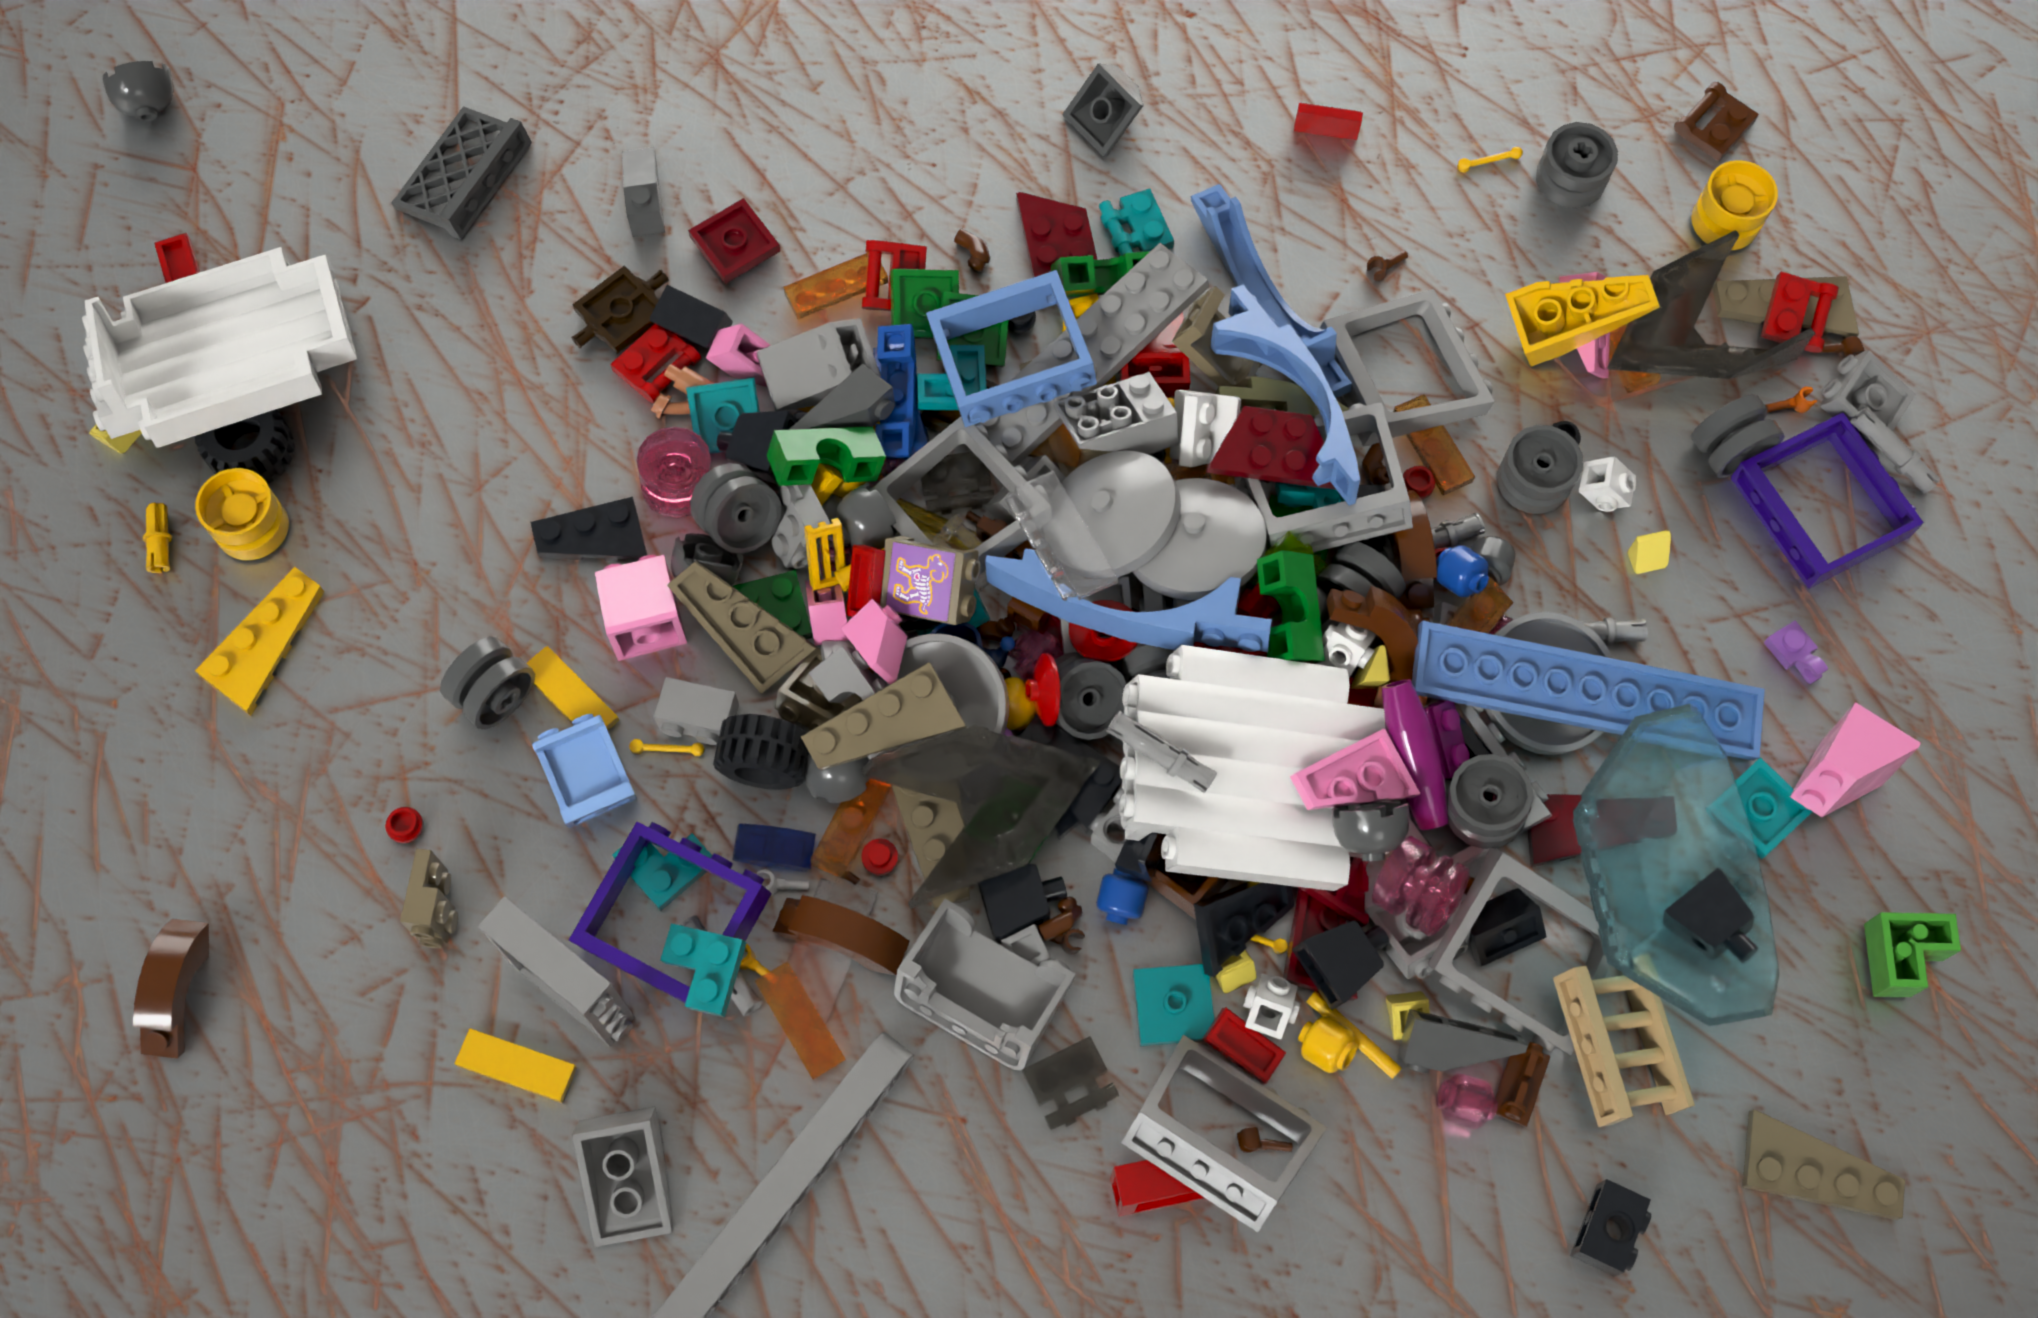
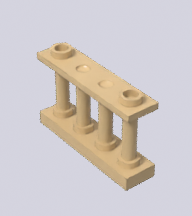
(1596, 1055)

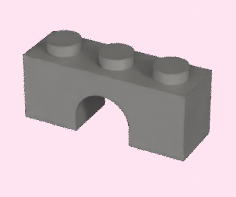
(844, 675)

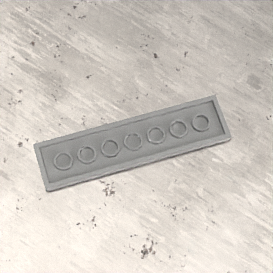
(1114, 334)

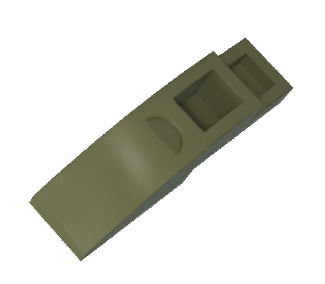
(1274, 395)

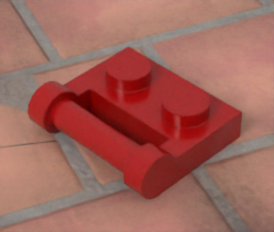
(902, 257)
(1789, 306)
(648, 356)

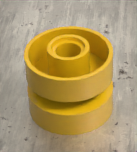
(1734, 198)
(242, 514)

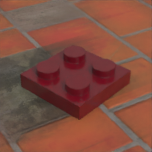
(734, 240)

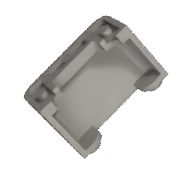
(980, 987)

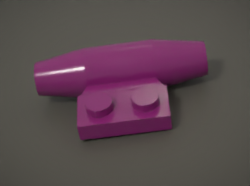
(1429, 746)

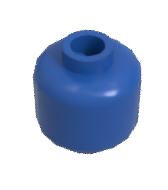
(1462, 571)
(1122, 897)

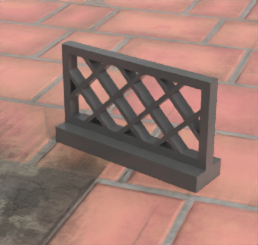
(481, 178)

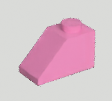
(736, 353)
(826, 613)
(878, 638)

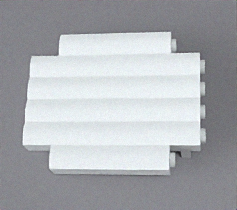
(215, 347)
(1256, 728)

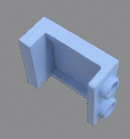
(583, 770)

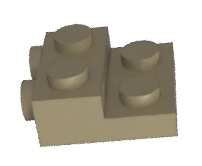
(803, 700)
(425, 907)

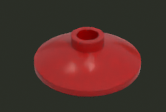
(1090, 645)
(1045, 689)

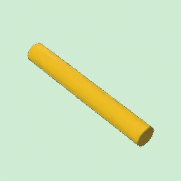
(1364, 1044)

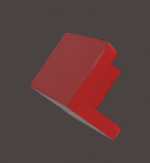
(1257, 605)

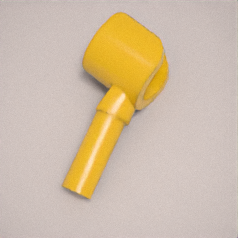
(751, 962)

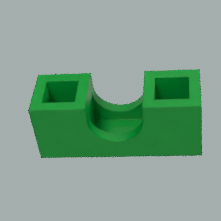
(1089, 276)
(851, 450)
(1292, 582)

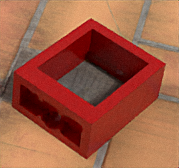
(1147, 1187)

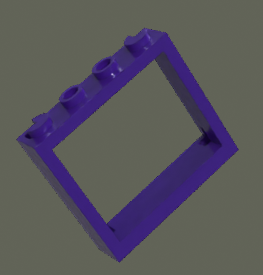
(1785, 527)
(619, 873)

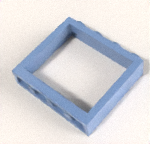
(998, 307)

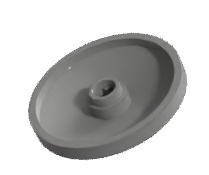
(1126, 505)
(1214, 539)
(967, 675)
(1538, 734)

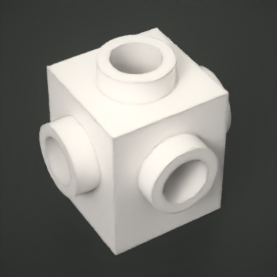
(1607, 484)
(1347, 647)
(1271, 1005)

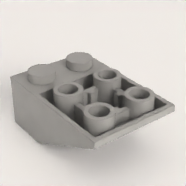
(814, 363)
(1121, 417)

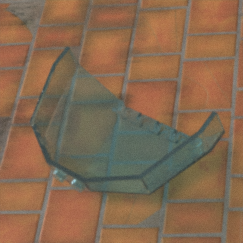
(1650, 832)

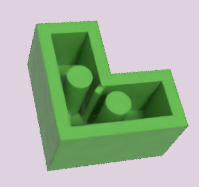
(1901, 945)

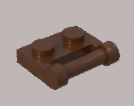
(1723, 129)

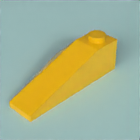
(1573, 313)

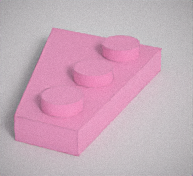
(1356, 775)

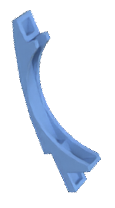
(1231, 238)
(1257, 337)
(1206, 620)

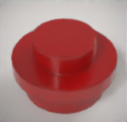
(1420, 480)
(404, 825)
(879, 856)

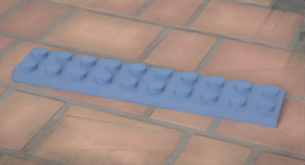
(1577, 686)

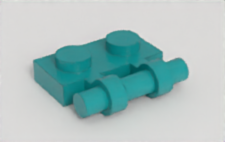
(1144, 220)

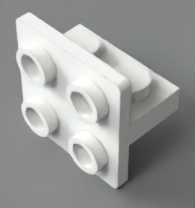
(1202, 425)

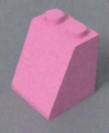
(639, 607)
(1852, 761)

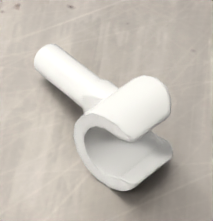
(781, 884)

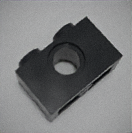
(1594, 1243)

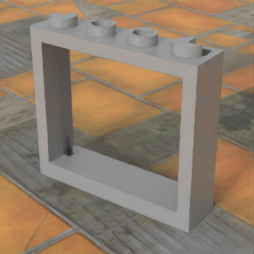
(557, 971)

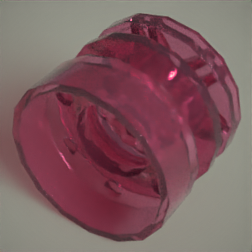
(671, 455)
(1420, 886)

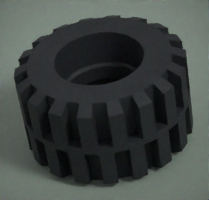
(263, 456)
(761, 752)

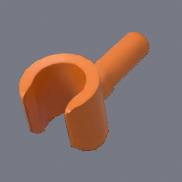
(1798, 402)

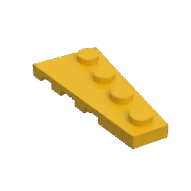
(254, 648)

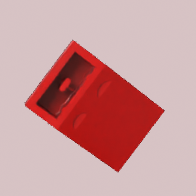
(1163, 361)

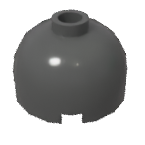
(140, 89)
(865, 518)
(707, 553)
(838, 782)
(1371, 828)

